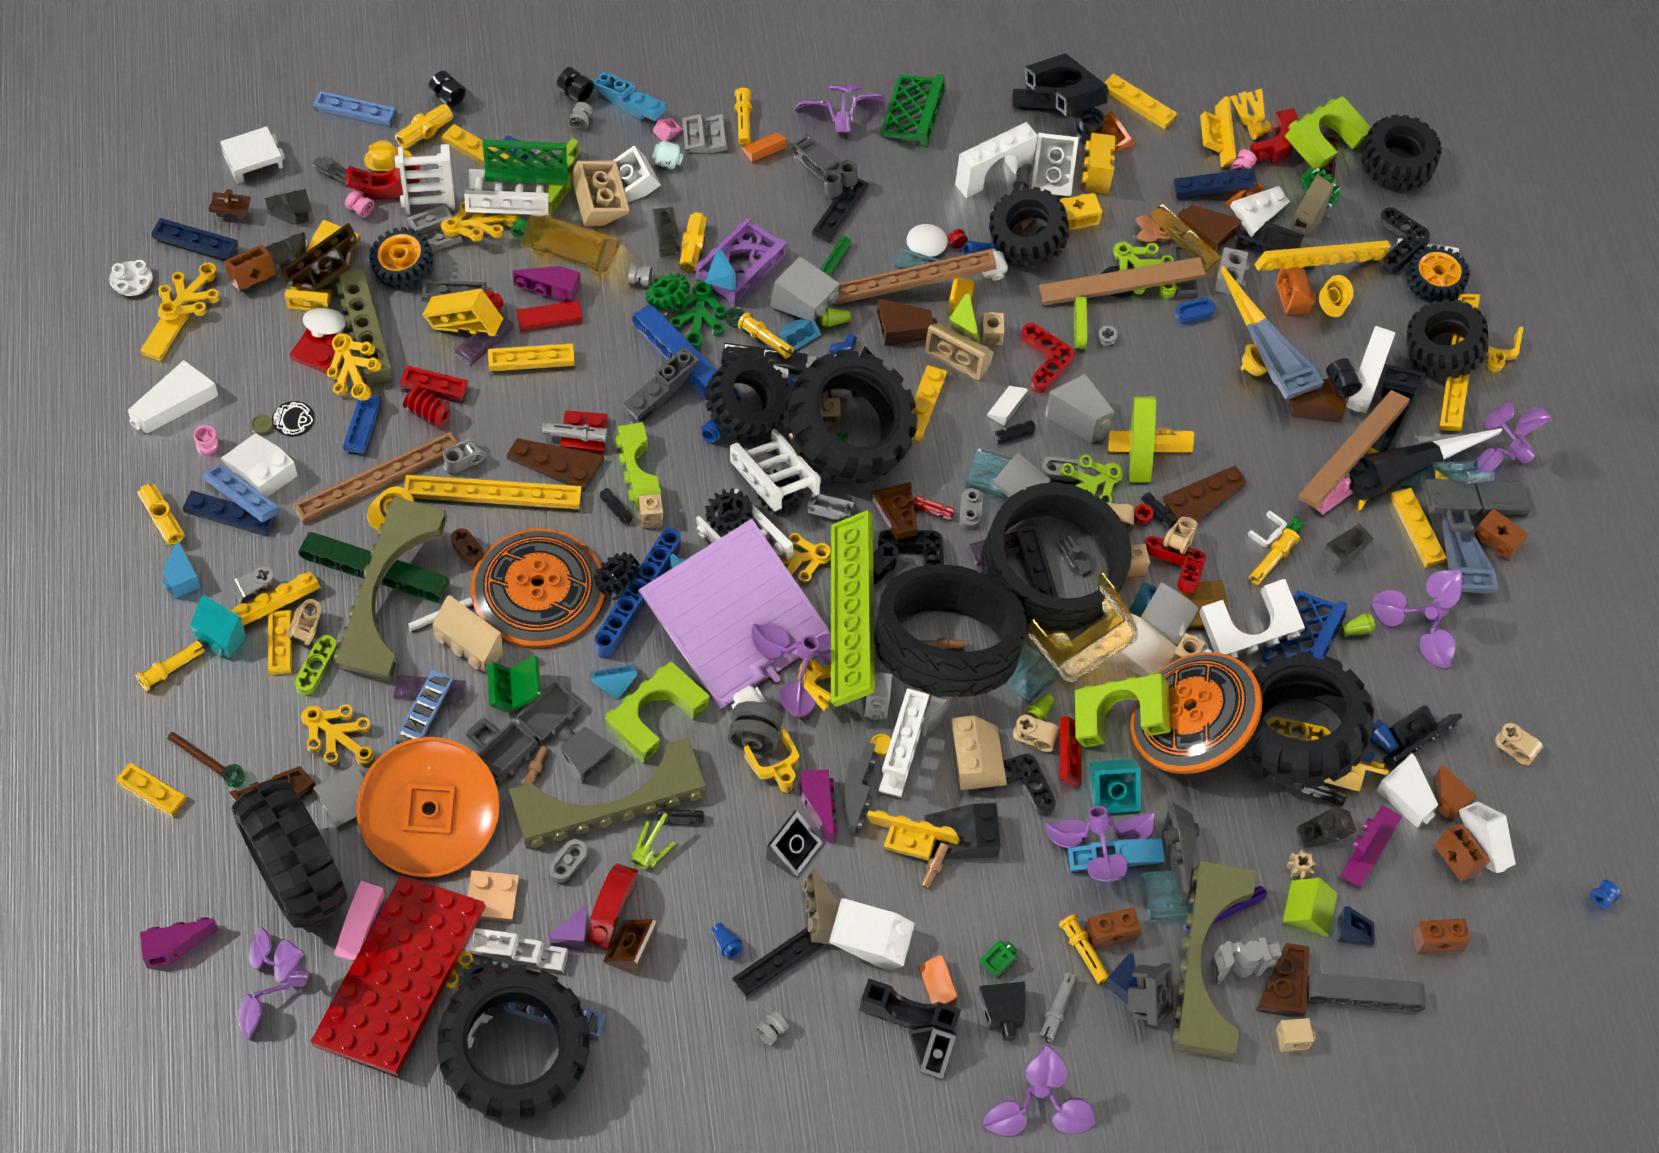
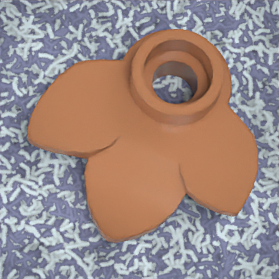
(1151, 231)

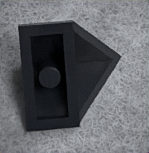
(932, 1049)

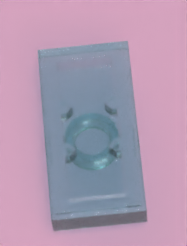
(909, 259)

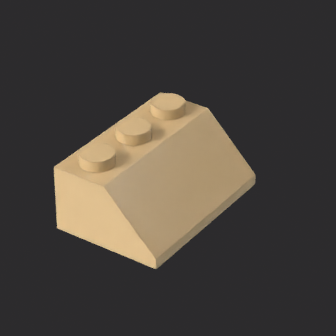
(599, 192)
(958, 351)
(467, 634)
(977, 753)

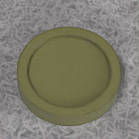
(261, 424)

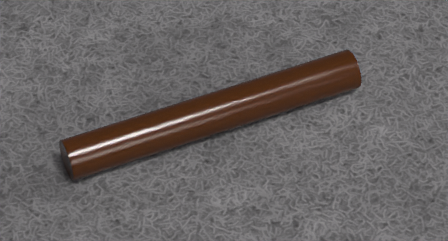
(196, 753)

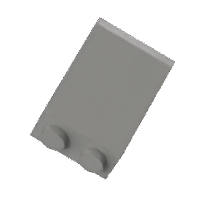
(804, 290)
(1080, 409)

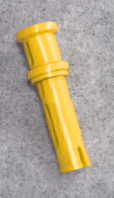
(743, 109)
(759, 331)
(1279, 550)
(160, 671)
(1076, 940)

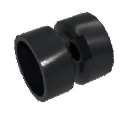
(575, 84)
(447, 89)
(1089, 122)
(1344, 378)

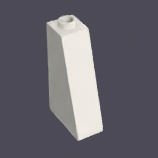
(1371, 368)
(172, 397)

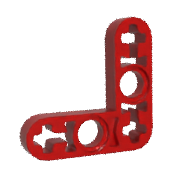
(1053, 353)
(1191, 560)

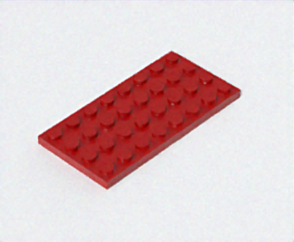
(398, 975)

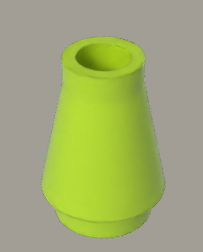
(834, 317)
(1360, 625)
(1041, 707)

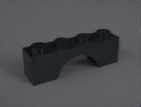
(886, 1003)

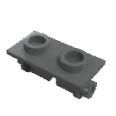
(830, 506)

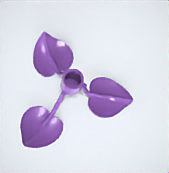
(843, 118)
(1519, 448)
(1446, 589)
(771, 642)
(1111, 868)
(286, 971)
(1042, 1073)

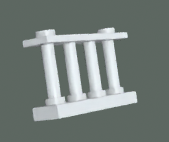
(444, 172)
(505, 201)
(764, 483)
(779, 542)
(903, 743)

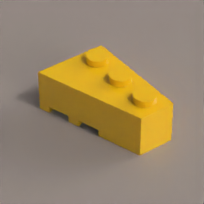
(1099, 163)
(463, 311)

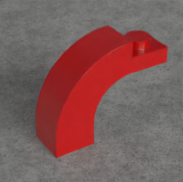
(1278, 147)
(378, 185)
(609, 903)

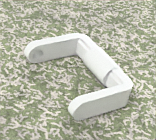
(1274, 536)

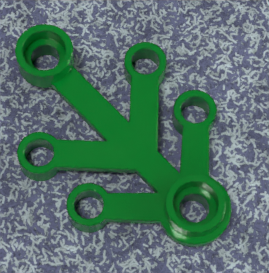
(699, 312)

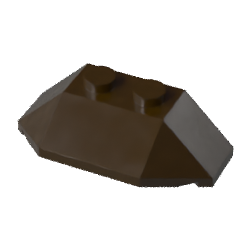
(323, 261)

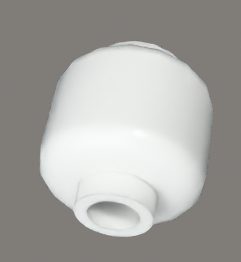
(1001, 265)
(748, 693)

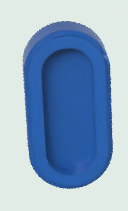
(1195, 310)

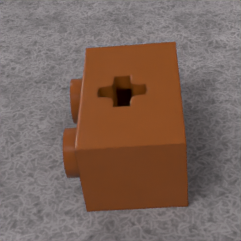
(250, 267)
(1500, 534)
(1462, 852)
(1113, 928)
(1441, 936)

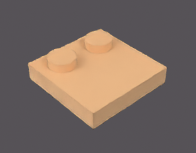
(497, 892)

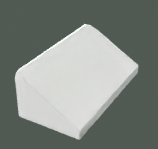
(1008, 404)

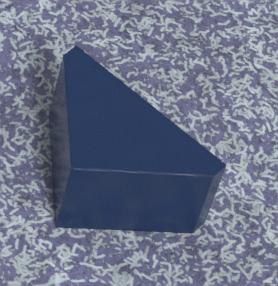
(1354, 927)
(1122, 979)

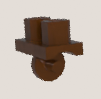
(230, 204)

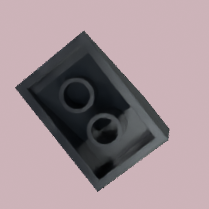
(976, 829)

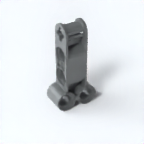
(825, 165)

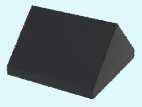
(793, 845)

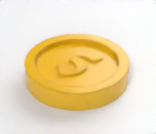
(882, 744)

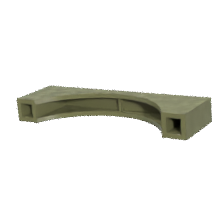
(404, 528)
(549, 819)
(1200, 1024)

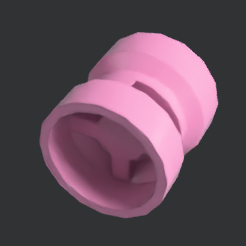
(1244, 160)
(356, 202)
(206, 440)

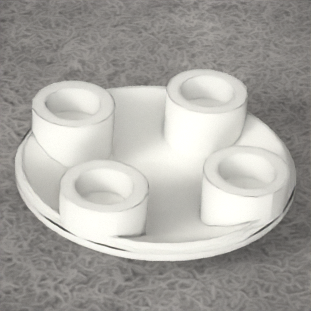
(927, 240)
(130, 277)
(324, 321)

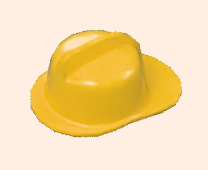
(382, 156)
(1335, 295)
(1252, 361)
(377, 508)

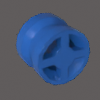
(1605, 894)

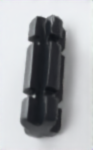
(1015, 431)
(616, 506)
(1159, 509)
(1326, 793)
(682, 816)

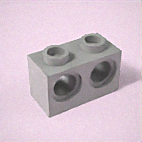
(1236, 264)
(878, 702)

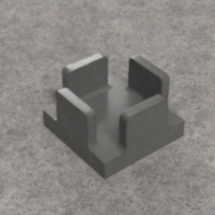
(1156, 998)

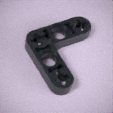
(1409, 238)
(922, 544)
(1021, 773)

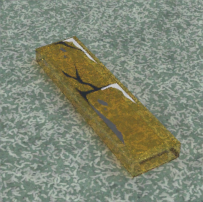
(1184, 235)

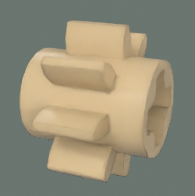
(1306, 868)

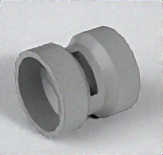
(581, 115)
(639, 274)
(771, 1027)

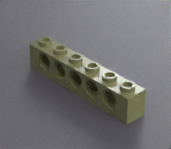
(363, 323)

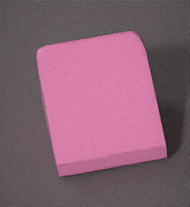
(667, 129)

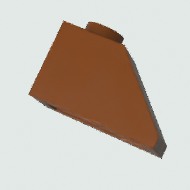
(1451, 794)

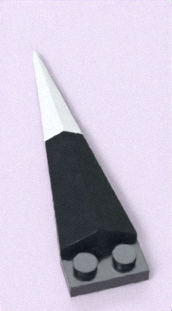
(1386, 469)

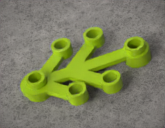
(1129, 255)
(1090, 482)

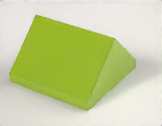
(964, 320)
(1310, 906)

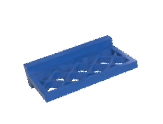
(1324, 637)

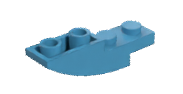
(626, 97)
(1135, 851)

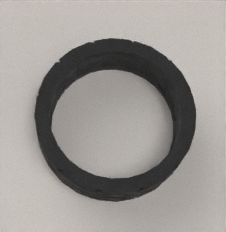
(1083, 510)
(942, 670)

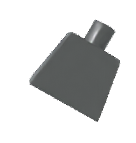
(585, 752)

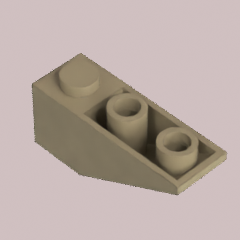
(1313, 206)
(821, 908)

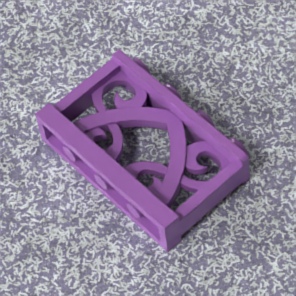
(735, 244)

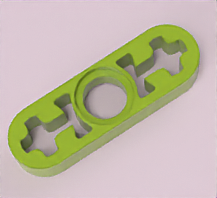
(1080, 322)
(316, 655)

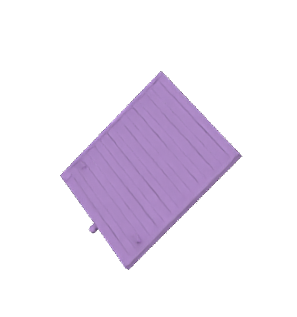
(715, 601)

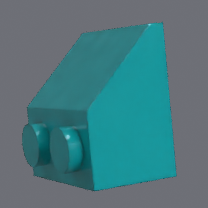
(217, 627)
(1116, 785)

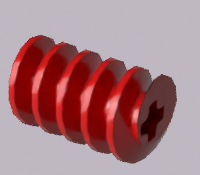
(427, 406)

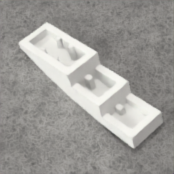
(517, 951)

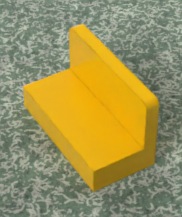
(959, 288)
(307, 300)

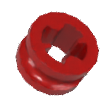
(957, 238)
(1138, 518)

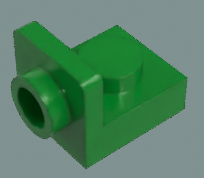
(999, 957)

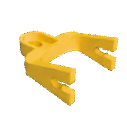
(1254, 124)
(1502, 355)
(813, 674)
(780, 771)

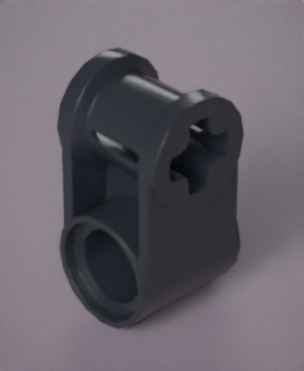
(884, 560)

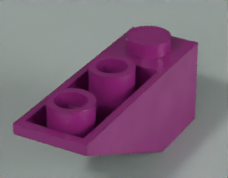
(549, 281)
(816, 798)
(169, 943)

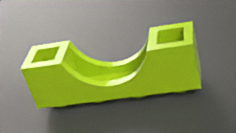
(633, 444)

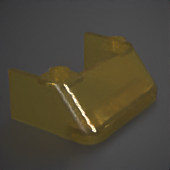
(570, 241)
(1095, 645)

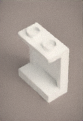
(251, 152)

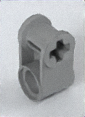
(466, 455)
(252, 584)

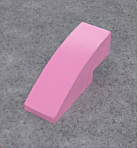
(359, 920)

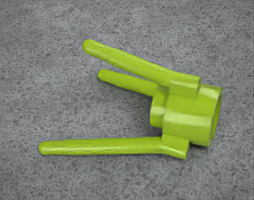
(643, 855)

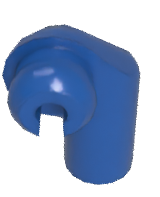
(843, 346)

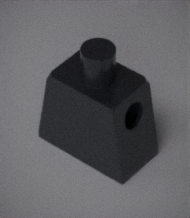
(1003, 1007)

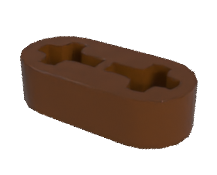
(471, 544)

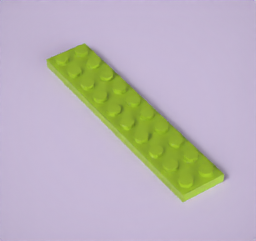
(852, 609)

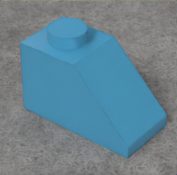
(179, 574)

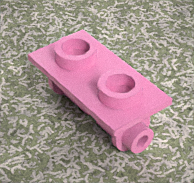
(1340, 493)

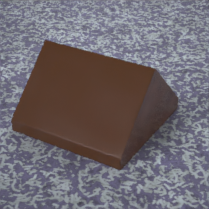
(631, 945)

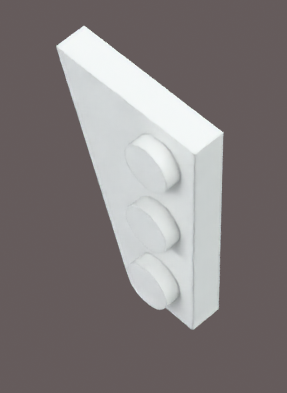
(1259, 208)

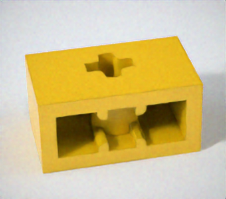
(1082, 210)

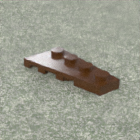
(557, 462)
(1204, 495)

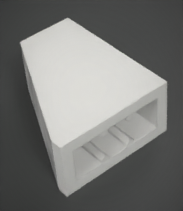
(1409, 792)
(1491, 833)

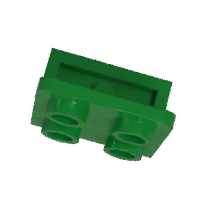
(513, 686)

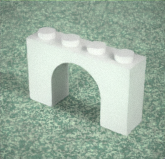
(1016, 145)
(1284, 623)

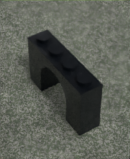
(1086, 89)

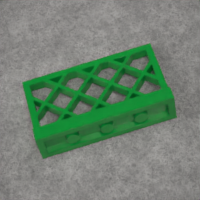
(929, 115)
(525, 170)

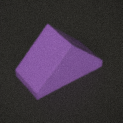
(571, 933)

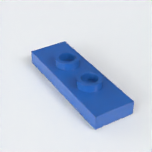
(362, 425)

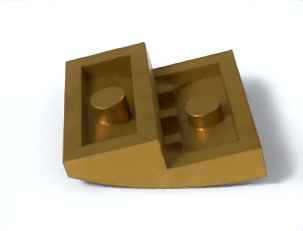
(1206, 594)

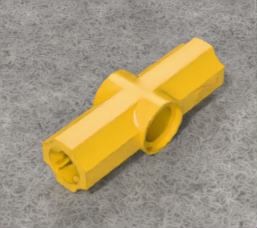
(424, 126)
(693, 242)
(165, 523)

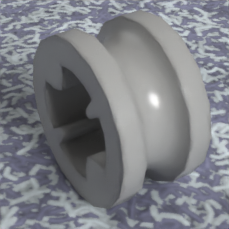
(1113, 335)

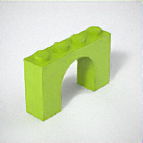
(1336, 115)
(667, 684)
(1094, 703)

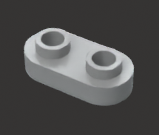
(1056, 463)
(970, 507)
(567, 862)

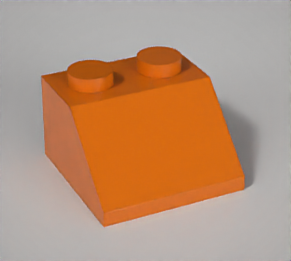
(1295, 291)

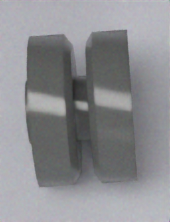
(755, 726)

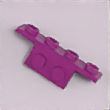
(1370, 845)

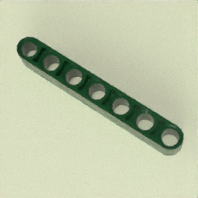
(353, 560)

